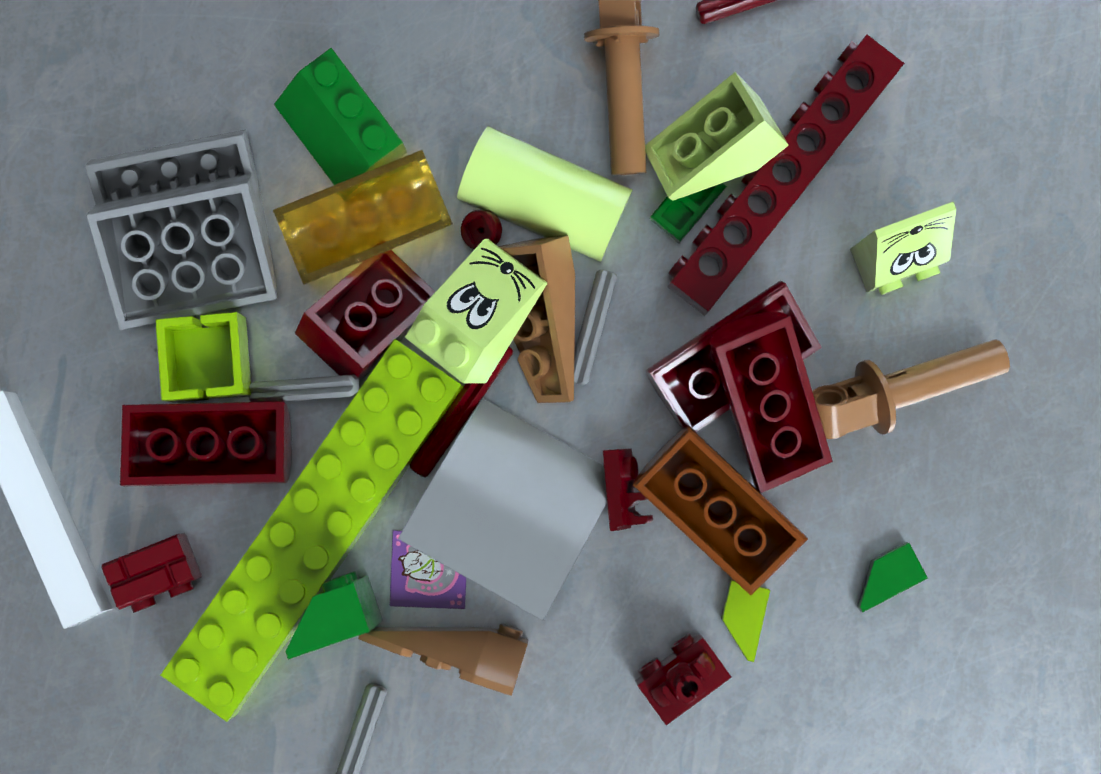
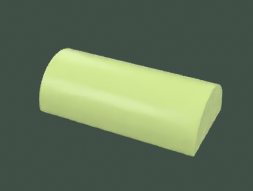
(543, 192)

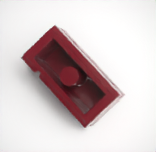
(152, 571)

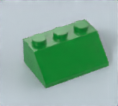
(338, 120)
(336, 614)

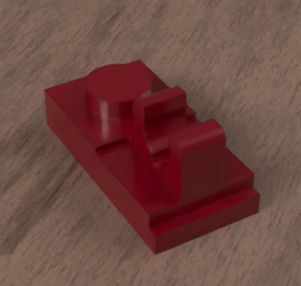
(620, 474)

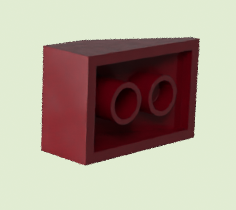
(364, 314)

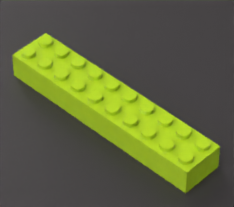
(311, 531)

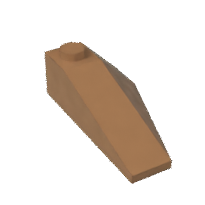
(548, 332)
(480, 653)

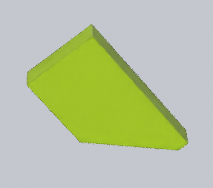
(744, 616)

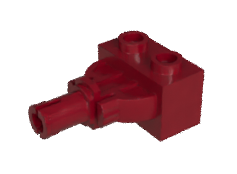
(681, 677)

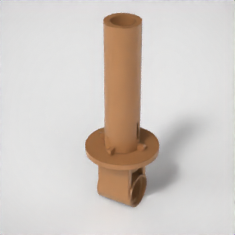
(621, 37)
(874, 397)

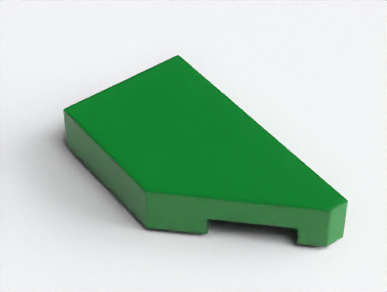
(682, 214)
(891, 575)

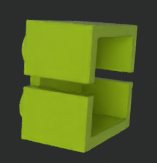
(202, 360)

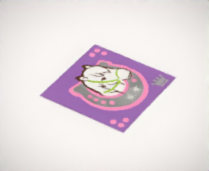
(422, 580)

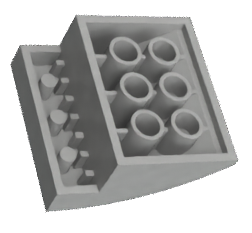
(181, 229)
(509, 508)

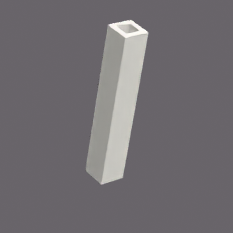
(46, 519)

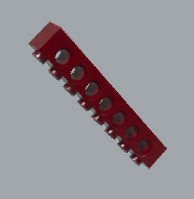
(876, 69)

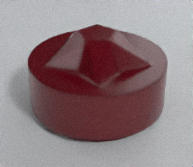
(480, 226)

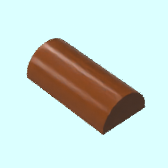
(719, 509)

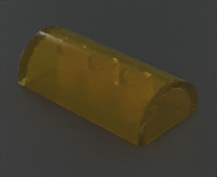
(362, 217)

